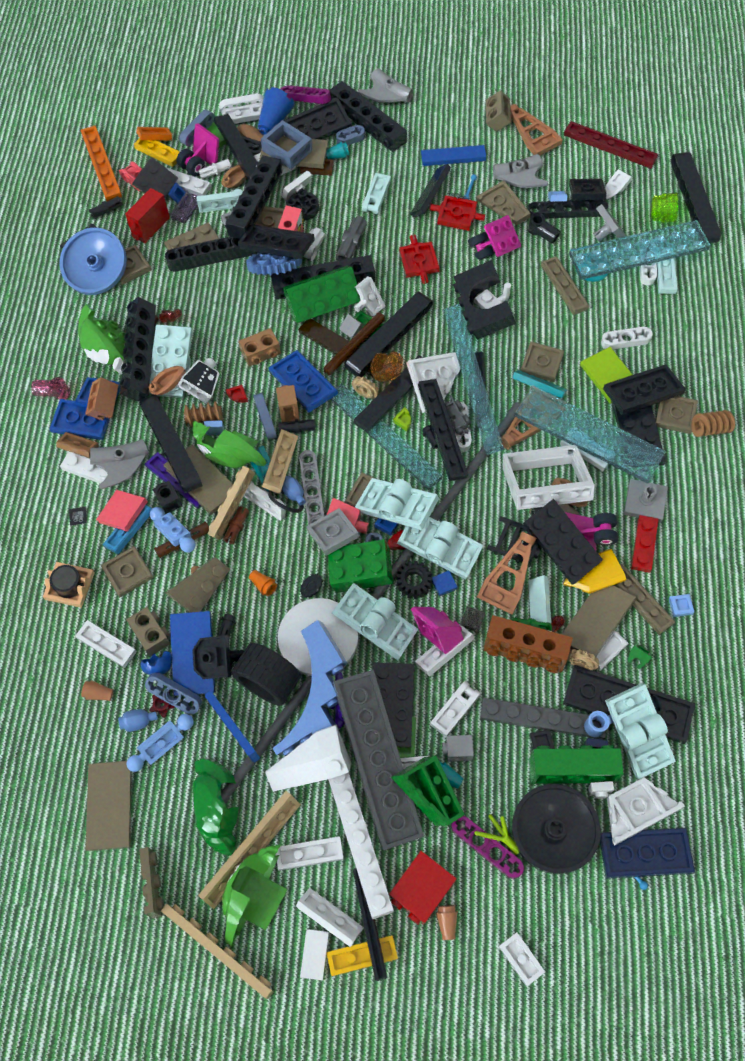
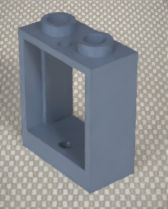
(296, 154)

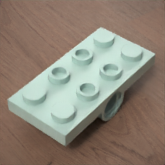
(170, 350)
(397, 502)
(443, 546)
(375, 620)
(640, 730)

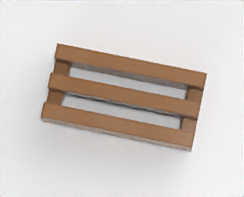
(76, 444)

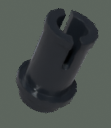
(428, 433)
(226, 625)

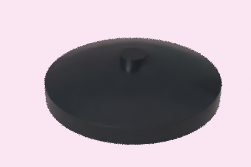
(556, 829)

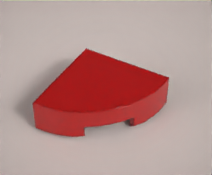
(237, 394)
(392, 542)

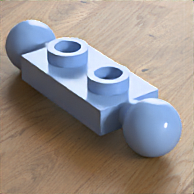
(172, 529)
(160, 742)

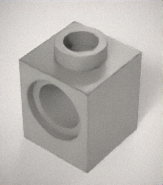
(458, 748)

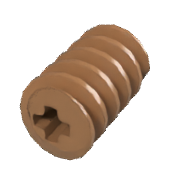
(203, 414)
(713, 423)

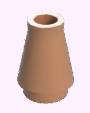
(96, 691)
(447, 921)

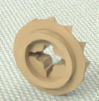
(365, 387)
(583, 659)

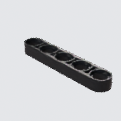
(575, 205)

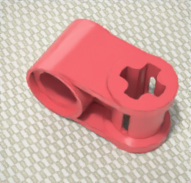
(130, 173)

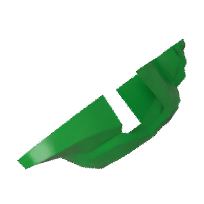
(210, 811)

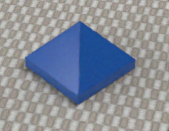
(177, 192)

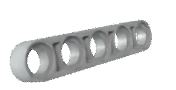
(309, 484)

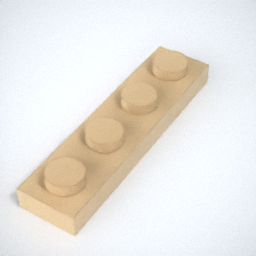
(280, 461)
(231, 503)

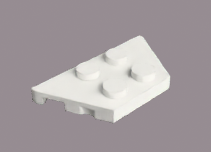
(638, 808)

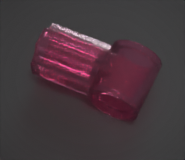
(55, 388)

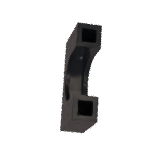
(482, 321)

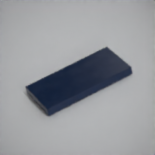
(647, 854)

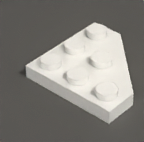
(438, 367)

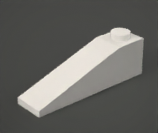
(311, 761)

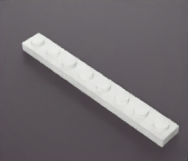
(361, 846)

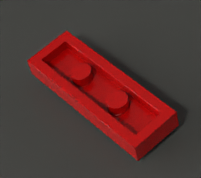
(644, 544)

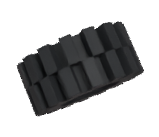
(418, 590)

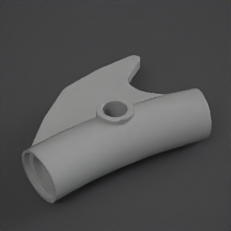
(386, 89)
(520, 172)
(118, 461)

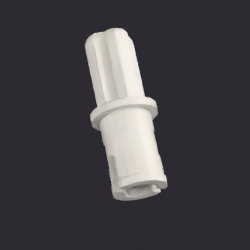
(215, 168)

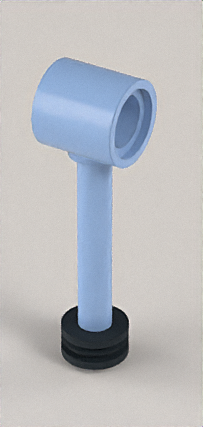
(606, 720)

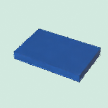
(73, 420)

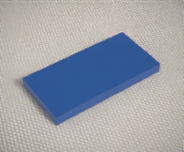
(310, 385)
(185, 633)

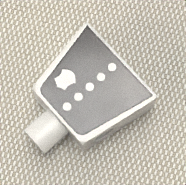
(200, 380)

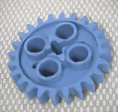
(271, 263)

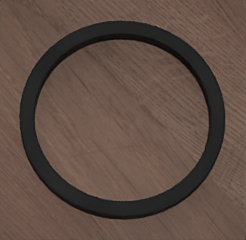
(283, 506)

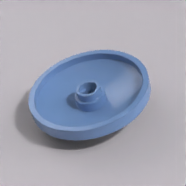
(93, 261)

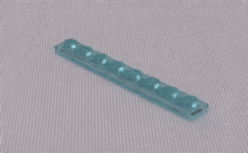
(389, 440)

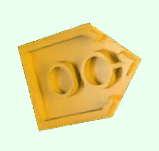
(603, 575)

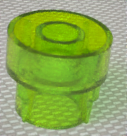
(665, 207)

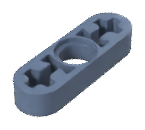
(205, 119)
(264, 416)
(164, 695)

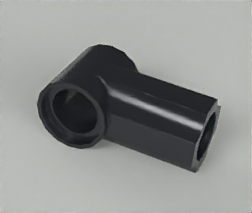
(538, 226)

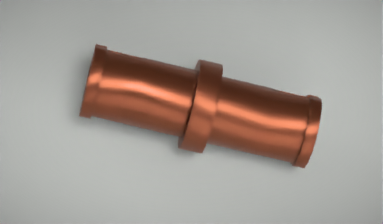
(236, 525)

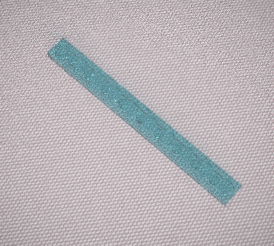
(473, 380)

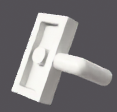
(487, 299)

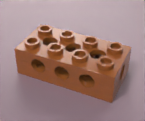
(540, 646)

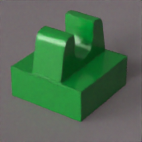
(640, 653)

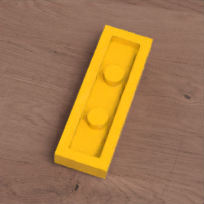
(158, 151)
(358, 956)

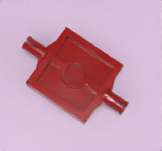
(457, 212)
(419, 259)

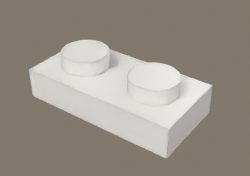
(521, 959)

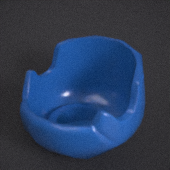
(157, 664)

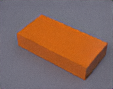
(154, 133)

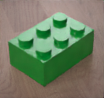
(362, 563)

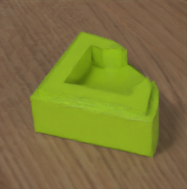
(403, 419)

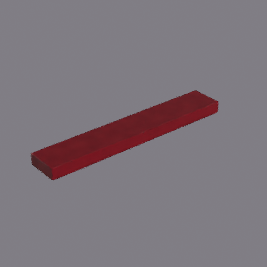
(611, 144)

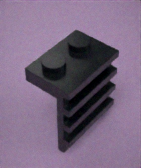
(534, 551)

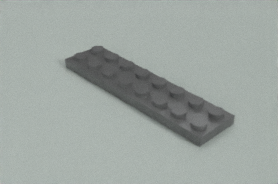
(377, 759)

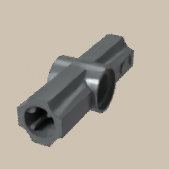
(352, 238)

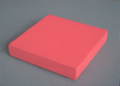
(122, 510)

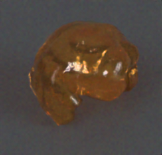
(386, 367)

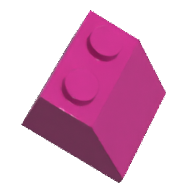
(437, 628)

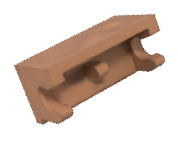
(102, 399)

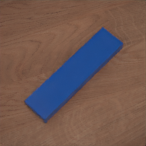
(453, 155)
(232, 726)

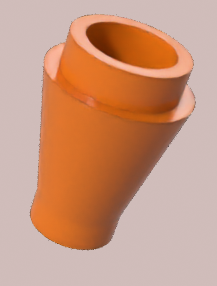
(263, 583)

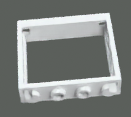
(561, 493)

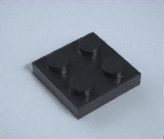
(155, 177)
(587, 189)

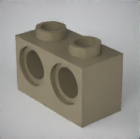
(498, 111)
(146, 632)

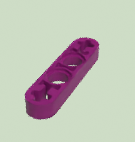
(307, 94)
(484, 850)

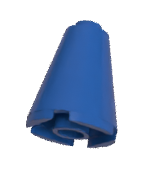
(274, 109)

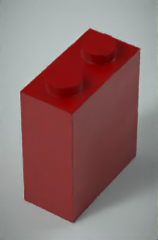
(147, 215)
(421, 888)

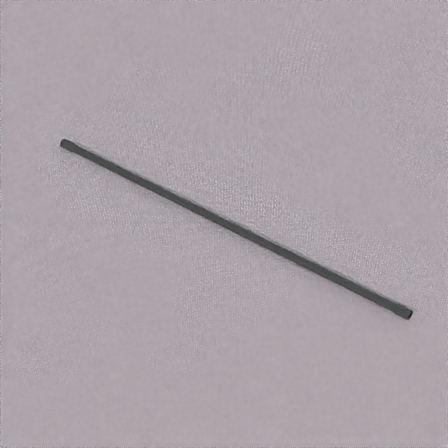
(302, 692)

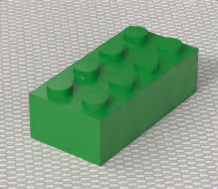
(322, 294)
(575, 765)

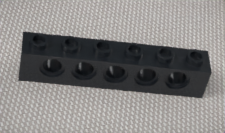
(370, 117)
(254, 196)
(362, 268)
(138, 349)

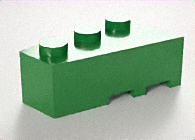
(430, 790)

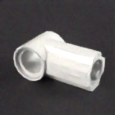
(312, 251)

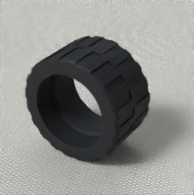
(266, 674)

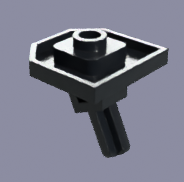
(213, 657)

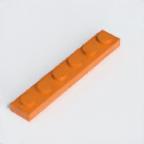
(101, 163)

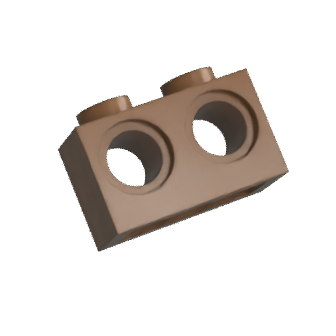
(255, 347)
(287, 403)

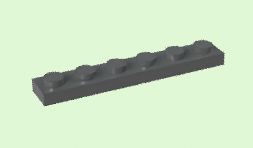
(536, 717)

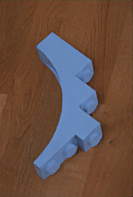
(325, 661)

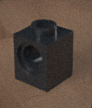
(170, 503)

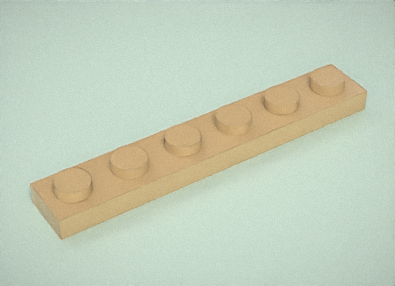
(256, 840)
(226, 956)

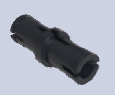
(105, 207)
(297, 426)

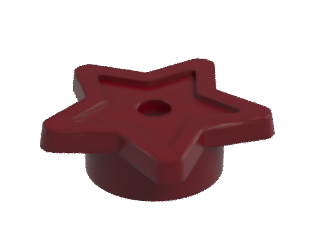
(161, 709)

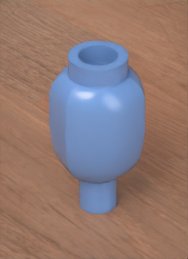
(293, 490)
(136, 719)

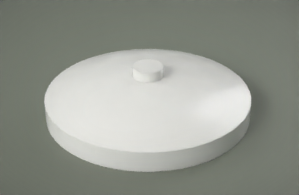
(292, 643)

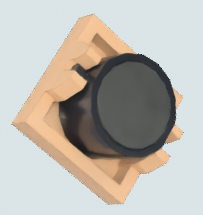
(68, 584)

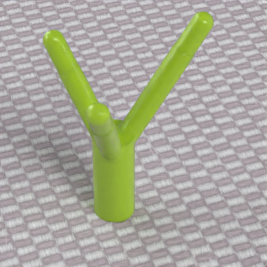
(503, 831)

